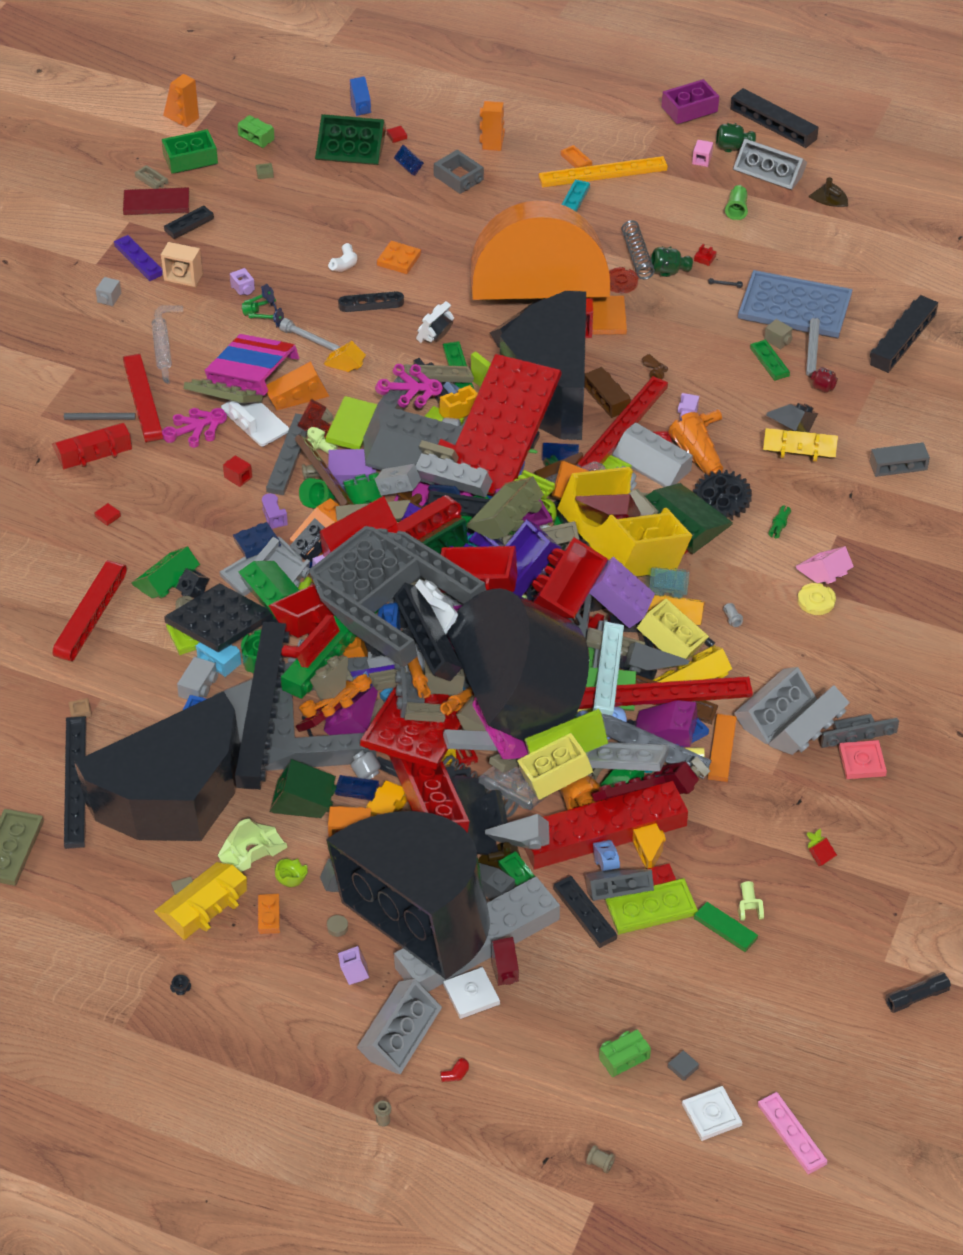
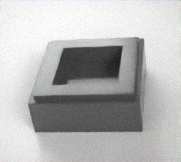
(683, 1065)

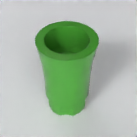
(737, 204)

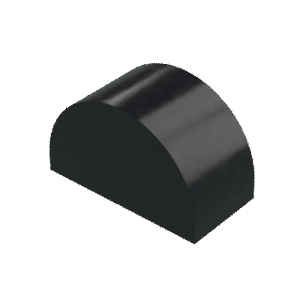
(520, 662)
(416, 884)

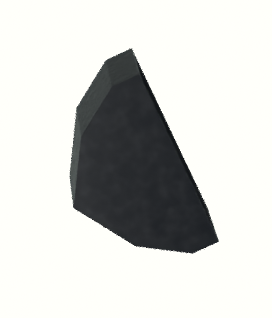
(554, 337)
(168, 776)

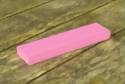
(792, 1133)

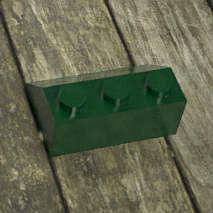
(449, 534)

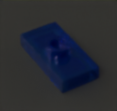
(408, 160)
(356, 787)

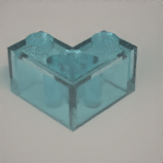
(669, 581)

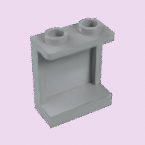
(293, 567)

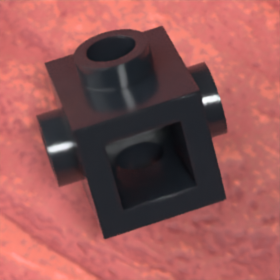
(192, 583)

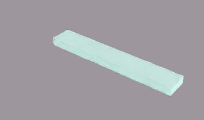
(608, 668)

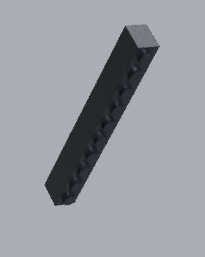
(261, 707)

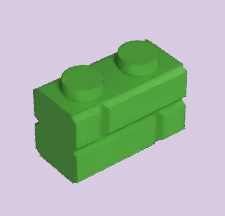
(256, 131)
(624, 1052)

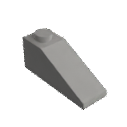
(526, 832)

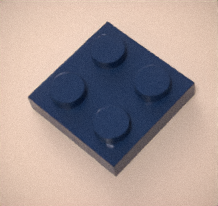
(254, 539)

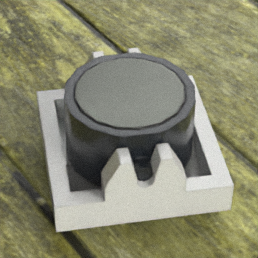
(436, 324)

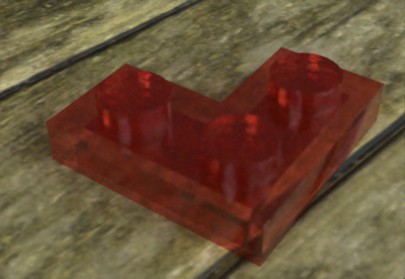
(312, 417)

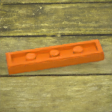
(722, 747)

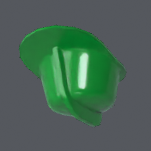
(314, 492)

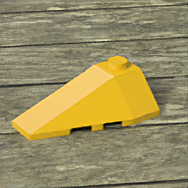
(705, 665)

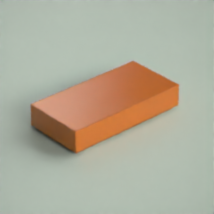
(575, 157)

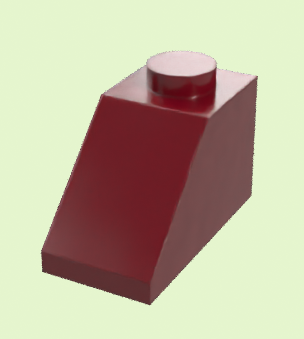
(681, 775)
(505, 961)

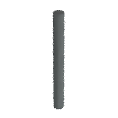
(99, 416)

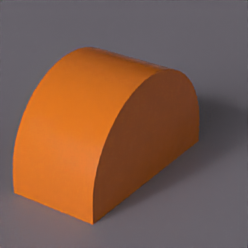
(538, 253)

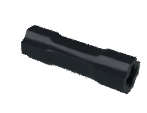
(905, 997)

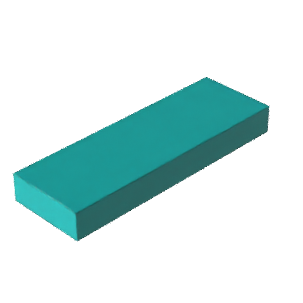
(576, 194)

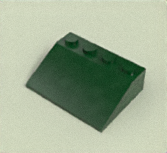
(350, 139)
(692, 512)

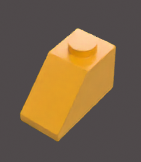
(346, 357)
(648, 844)

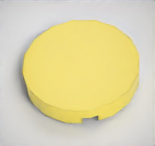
(816, 599)

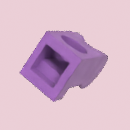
(273, 515)

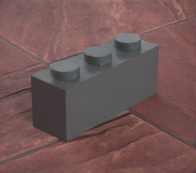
(899, 459)

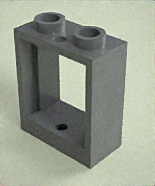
(457, 159)

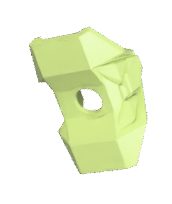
(248, 833)

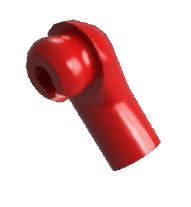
(457, 1073)

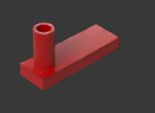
(314, 643)

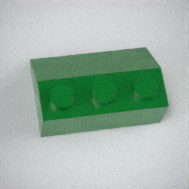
(165, 573)
(267, 582)

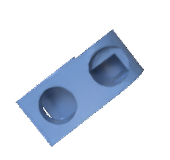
(606, 857)

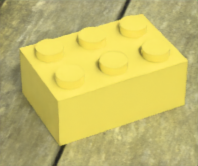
(672, 630)
(555, 766)

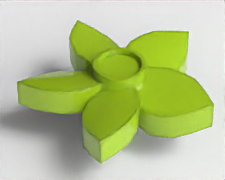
(814, 838)

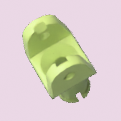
(318, 440)
(749, 901)

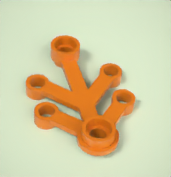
(360, 684)

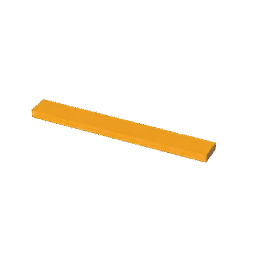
(603, 171)

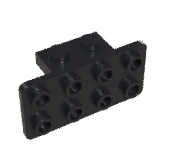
(482, 811)

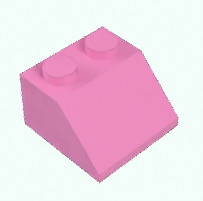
(827, 565)

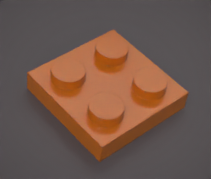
(398, 257)

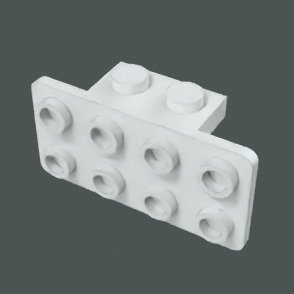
(256, 421)
(442, 608)

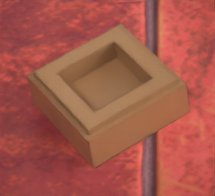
(80, 708)

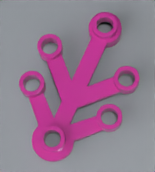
(410, 385)
(214, 418)

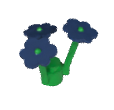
(250, 307)

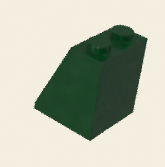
(303, 791)

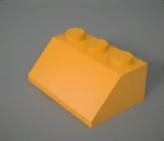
(690, 607)

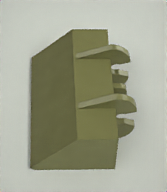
(507, 508)

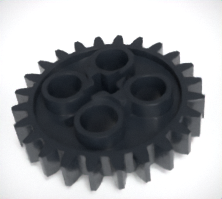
(725, 493)

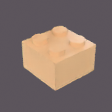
(181, 264)

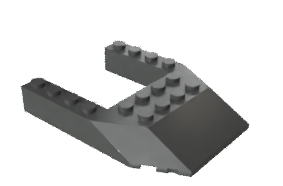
(396, 434)
(370, 571)
(312, 751)

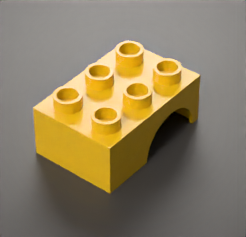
(633, 541)

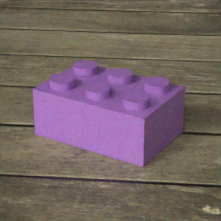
(622, 593)

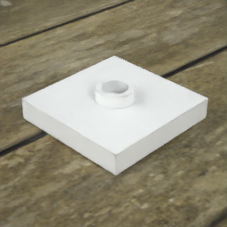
(471, 993)
(712, 1113)

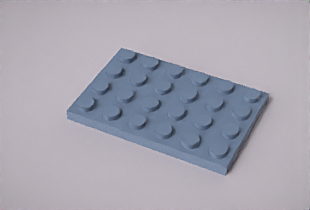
(795, 302)

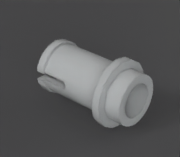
(734, 617)

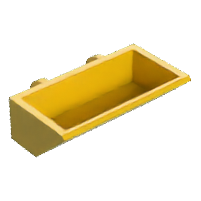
(800, 443)
(203, 899)

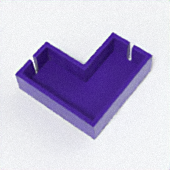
(531, 552)

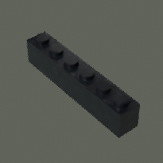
(774, 118)
(903, 333)
(428, 632)

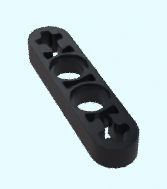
(346, 304)

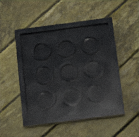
(218, 617)

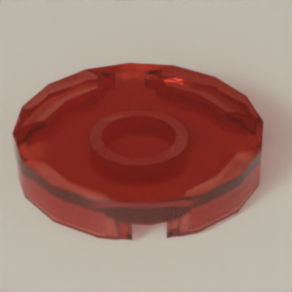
(622, 284)

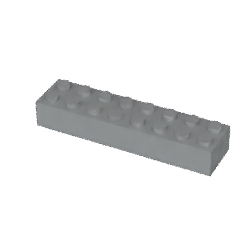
(513, 914)

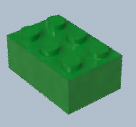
(189, 151)

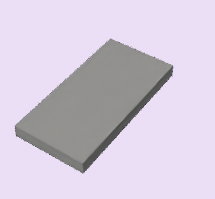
(232, 576)
(629, 756)

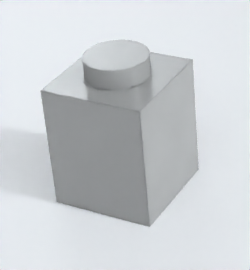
(108, 291)

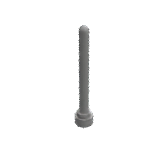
(288, 326)

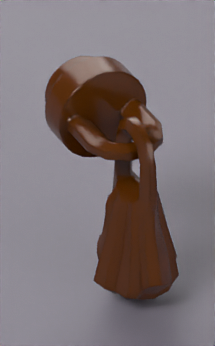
(657, 372)

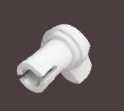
(345, 262)

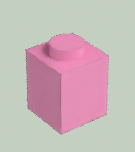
(702, 153)

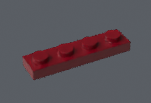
(622, 788)

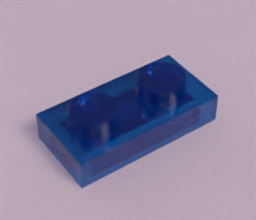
(559, 450)

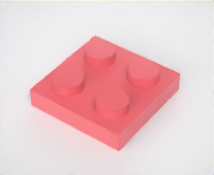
(862, 759)

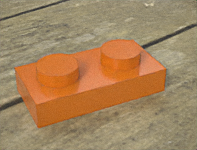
(268, 913)

